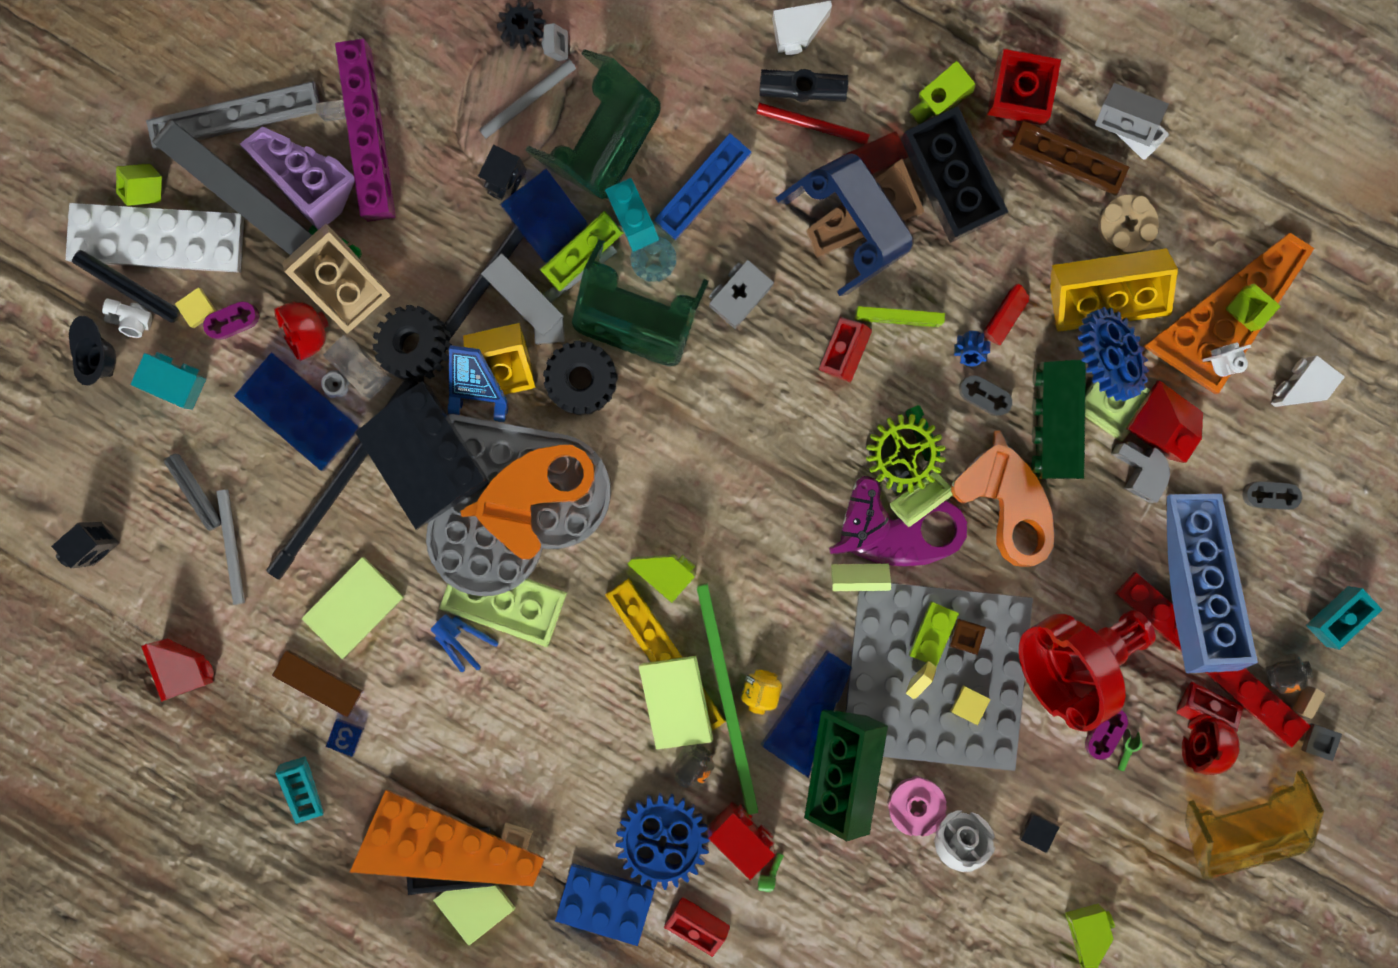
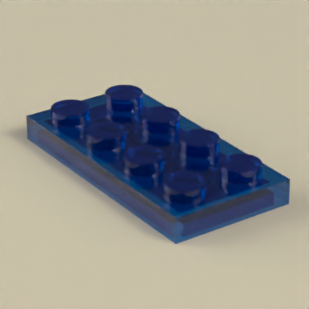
(297, 411)

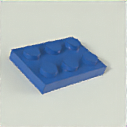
(604, 904)

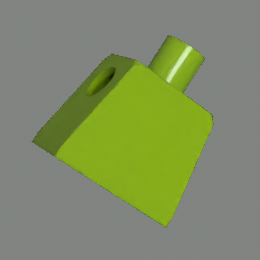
(952, 84)

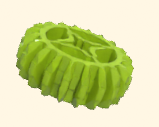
(917, 476)

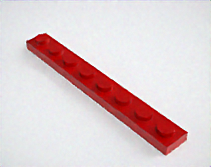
(1238, 684)

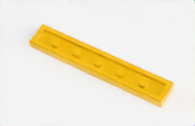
(651, 634)

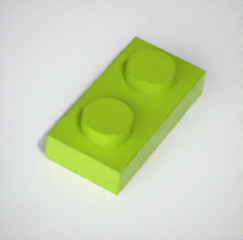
(933, 633)

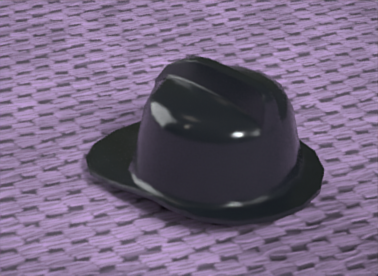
(90, 352)

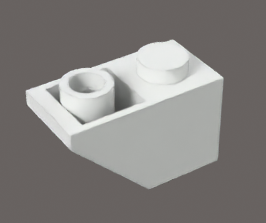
(1311, 382)

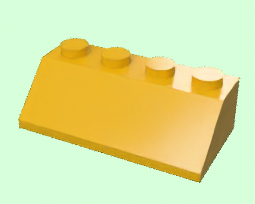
(1133, 283)

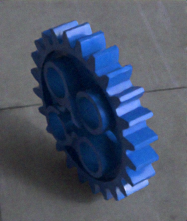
(1113, 354)
(657, 867)

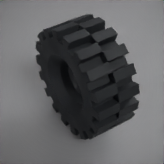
(580, 355)
(425, 356)

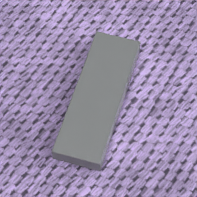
(522, 294)

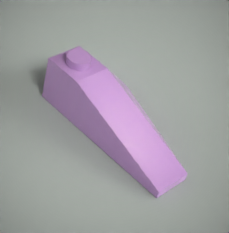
(309, 180)

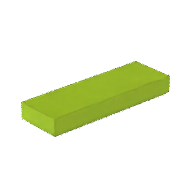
(574, 255)
(899, 316)

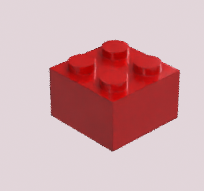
(1024, 87)
(741, 839)

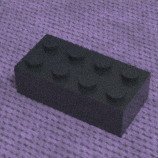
(954, 174)

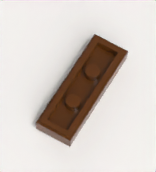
(317, 683)

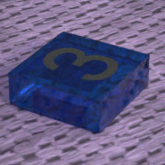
(345, 737)

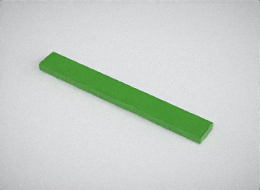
(727, 699)

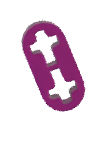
(234, 326)
(1111, 739)

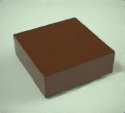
(967, 636)

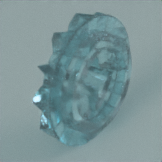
(654, 273)

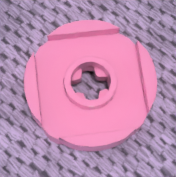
(900, 806)

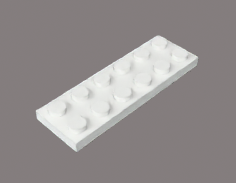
(156, 237)

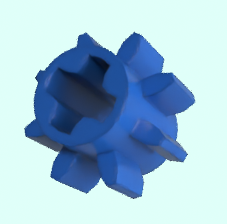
(972, 348)

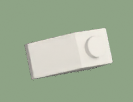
(798, 26)

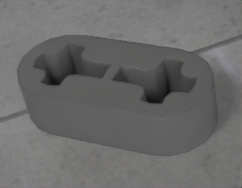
(989, 390)
(1271, 502)

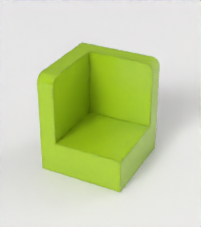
(138, 184)
(1253, 307)

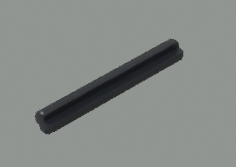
(126, 286)

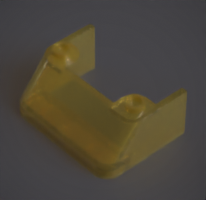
(1255, 834)

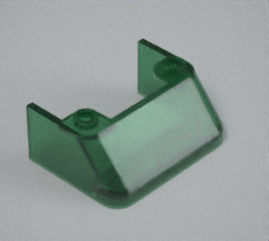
(612, 134)
(630, 319)

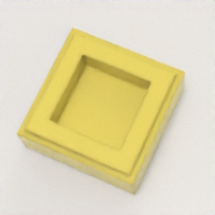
(195, 307)
(921, 680)
(970, 705)

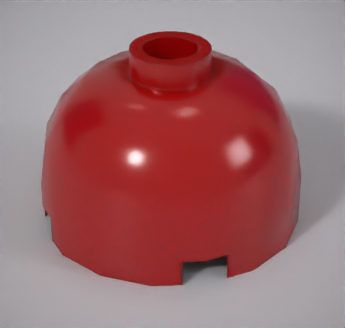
(302, 328)
(1211, 745)

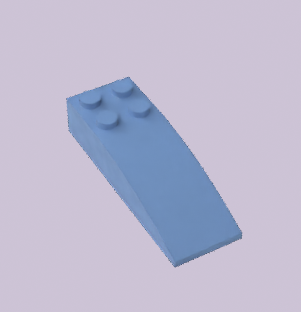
(1206, 586)

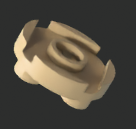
(1137, 209)

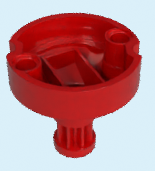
(1078, 669)

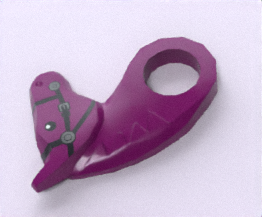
(874, 536)

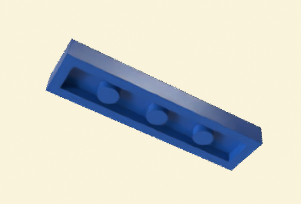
(702, 186)

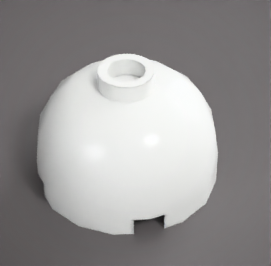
(964, 841)

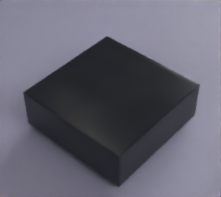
(1039, 832)

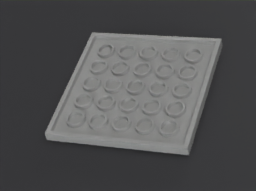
(925, 725)

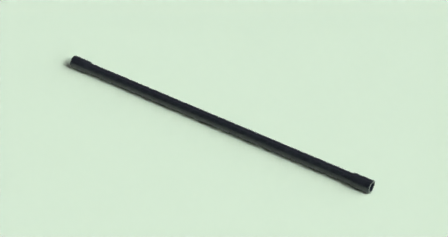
(287, 554)

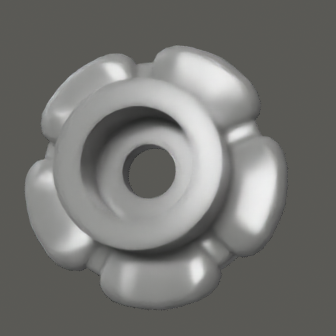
(327, 384)

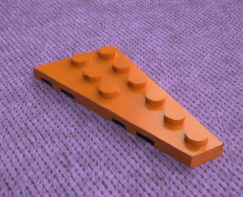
(1212, 326)
(425, 843)

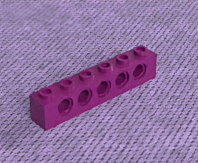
(365, 130)

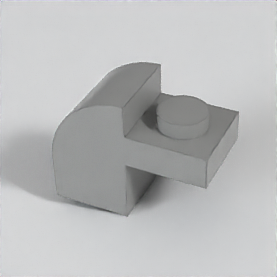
(1150, 471)

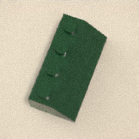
(1060, 420)
(845, 773)

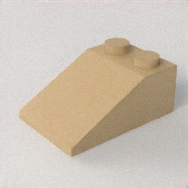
(335, 278)

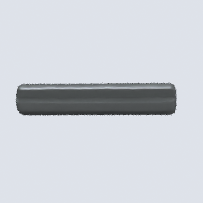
(193, 491)

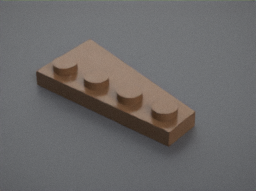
(838, 227)

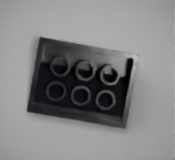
(421, 455)

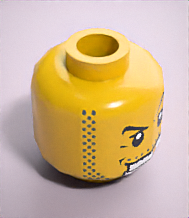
(761, 691)

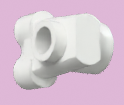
(132, 318)

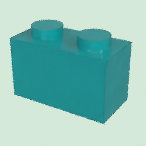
(632, 214)
(168, 381)
(1344, 617)

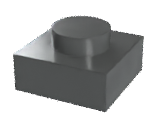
(1321, 742)

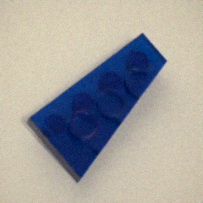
(796, 729)

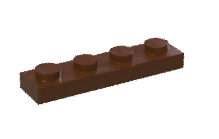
(1069, 158)

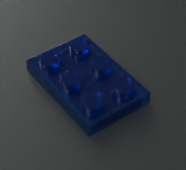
(544, 215)

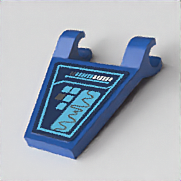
(473, 380)

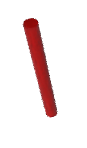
(812, 123)

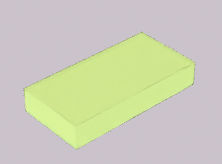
(915, 505)
(860, 577)

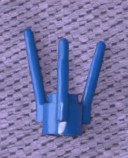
(447, 632)

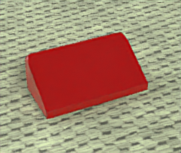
(1006, 314)
(845, 349)
(1202, 701)
(697, 927)

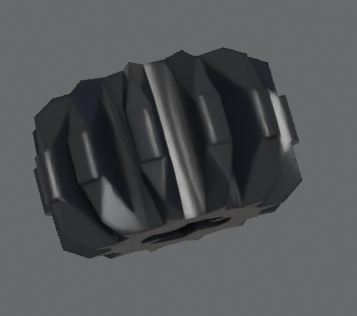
(511, 20)

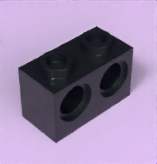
(501, 173)
(84, 545)

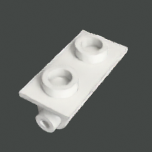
(1228, 359)

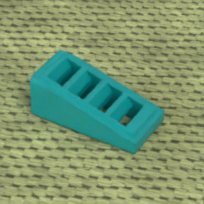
(299, 765)

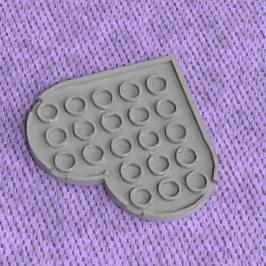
(473, 557)

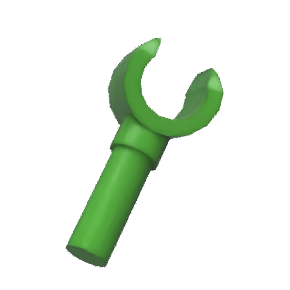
(1131, 746)
(767, 883)

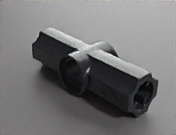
(823, 86)

